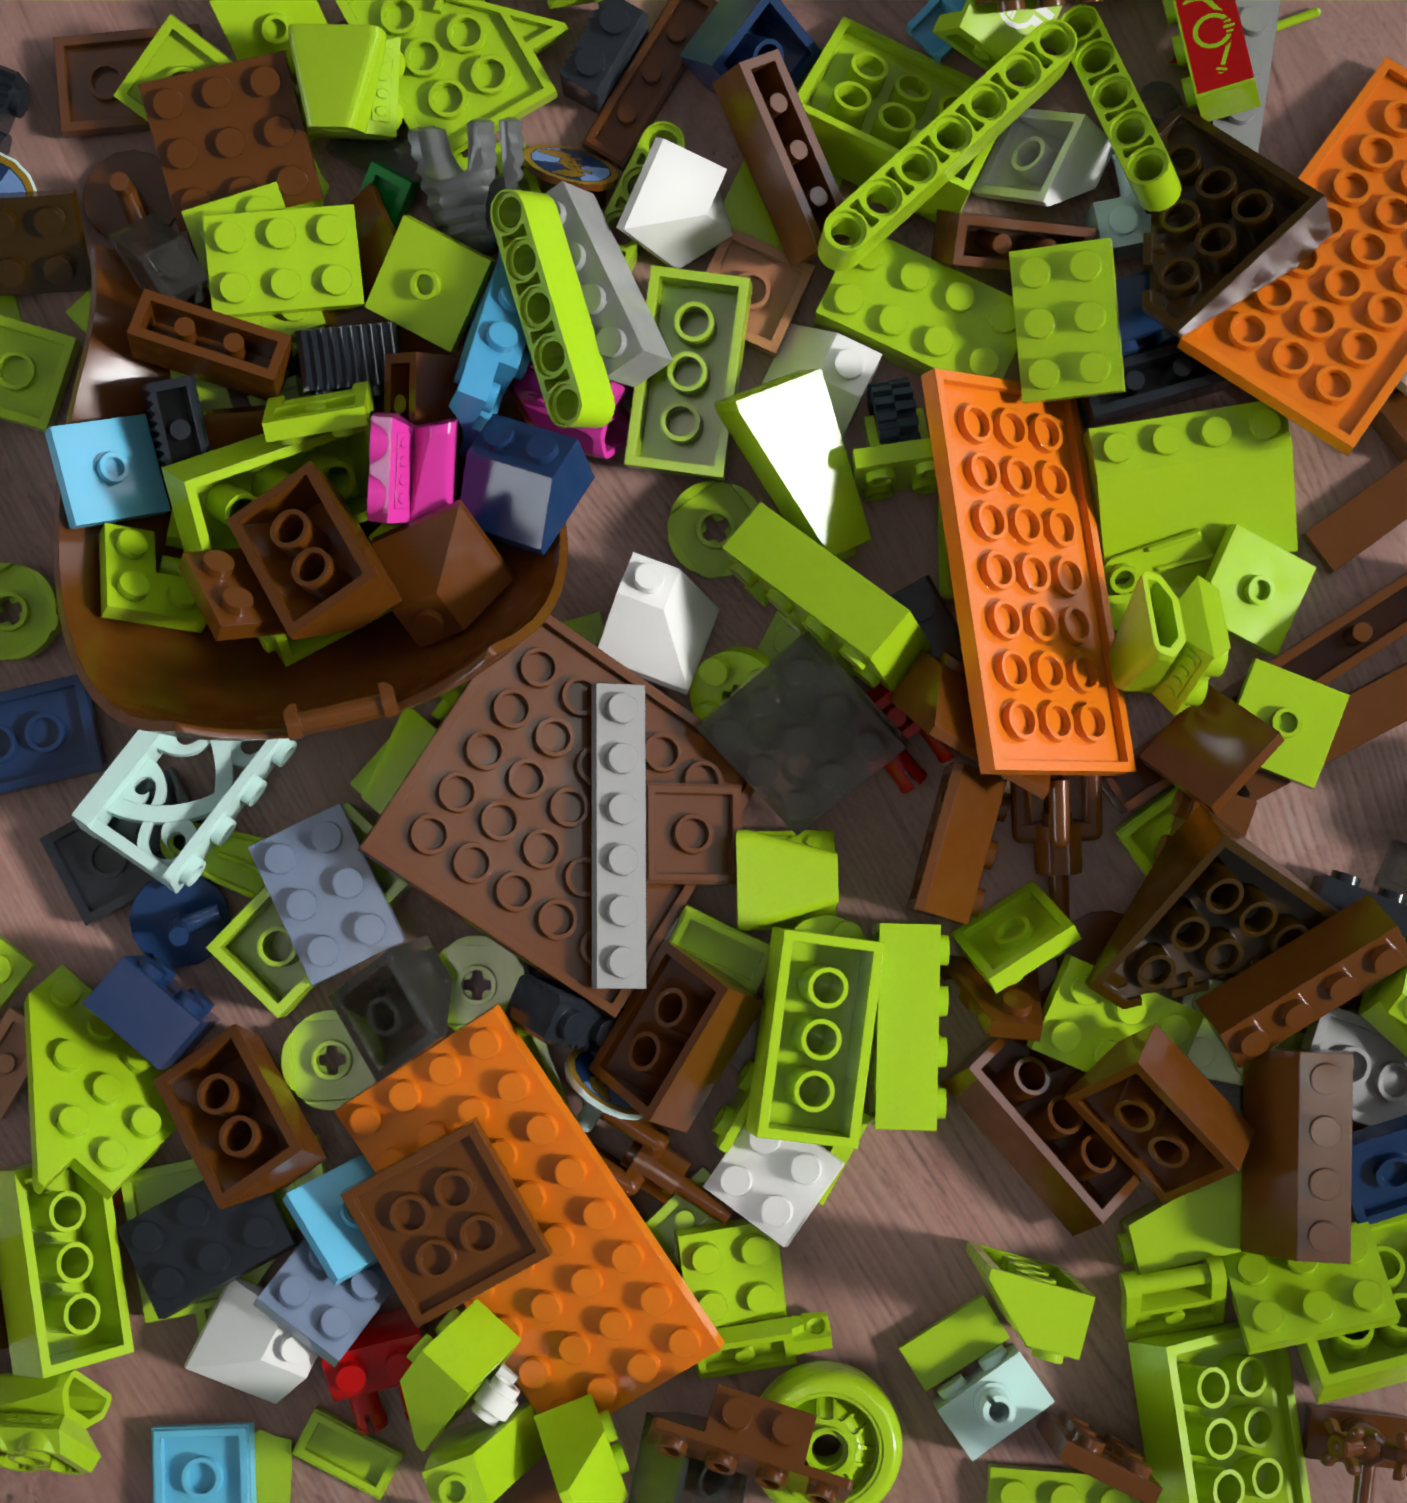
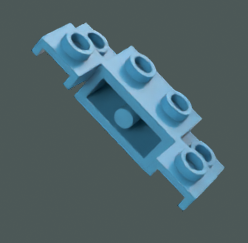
(489, 357)

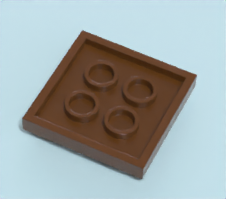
(231, 133)
(446, 1222)

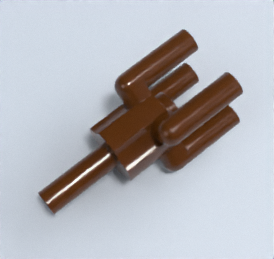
(1057, 835)
(657, 1168)

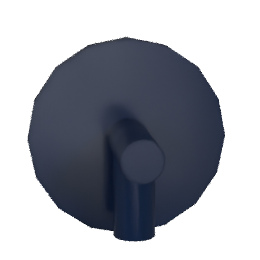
(178, 924)

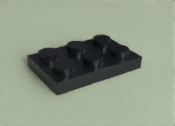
(97, 875)
(195, 1248)

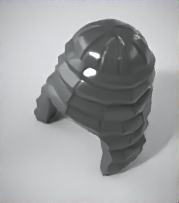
(465, 197)

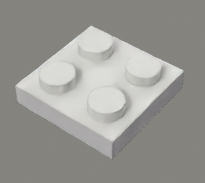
(773, 1182)

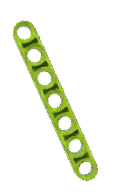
(955, 124)

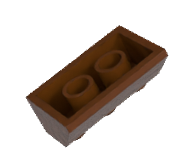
(313, 557)
(938, 701)
(959, 844)
(675, 1037)
(1162, 1115)
(239, 1118)

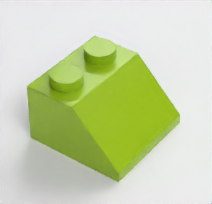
(453, 1368)
(581, 1453)

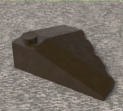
(1229, 229)
(1203, 915)

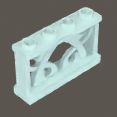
(116, 797)

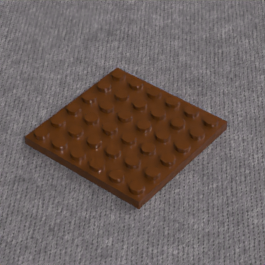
(503, 806)

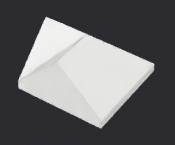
(676, 205)

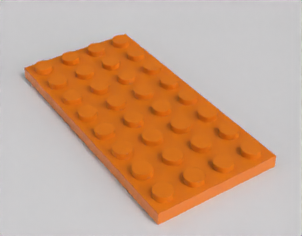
(1334, 329)
(1026, 579)
(607, 1302)

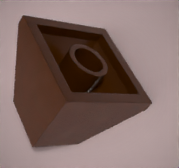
(442, 572)

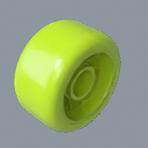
(853, 1411)

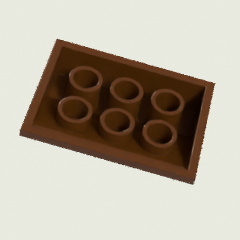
(1023, 1111)

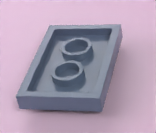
(327, 894)
(315, 1310)

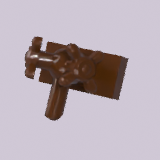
(1359, 1441)

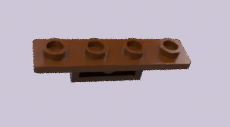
(754, 1440)

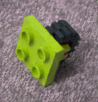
(896, 445)

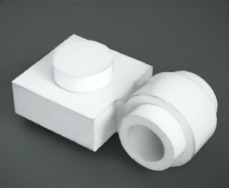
(497, 1397)

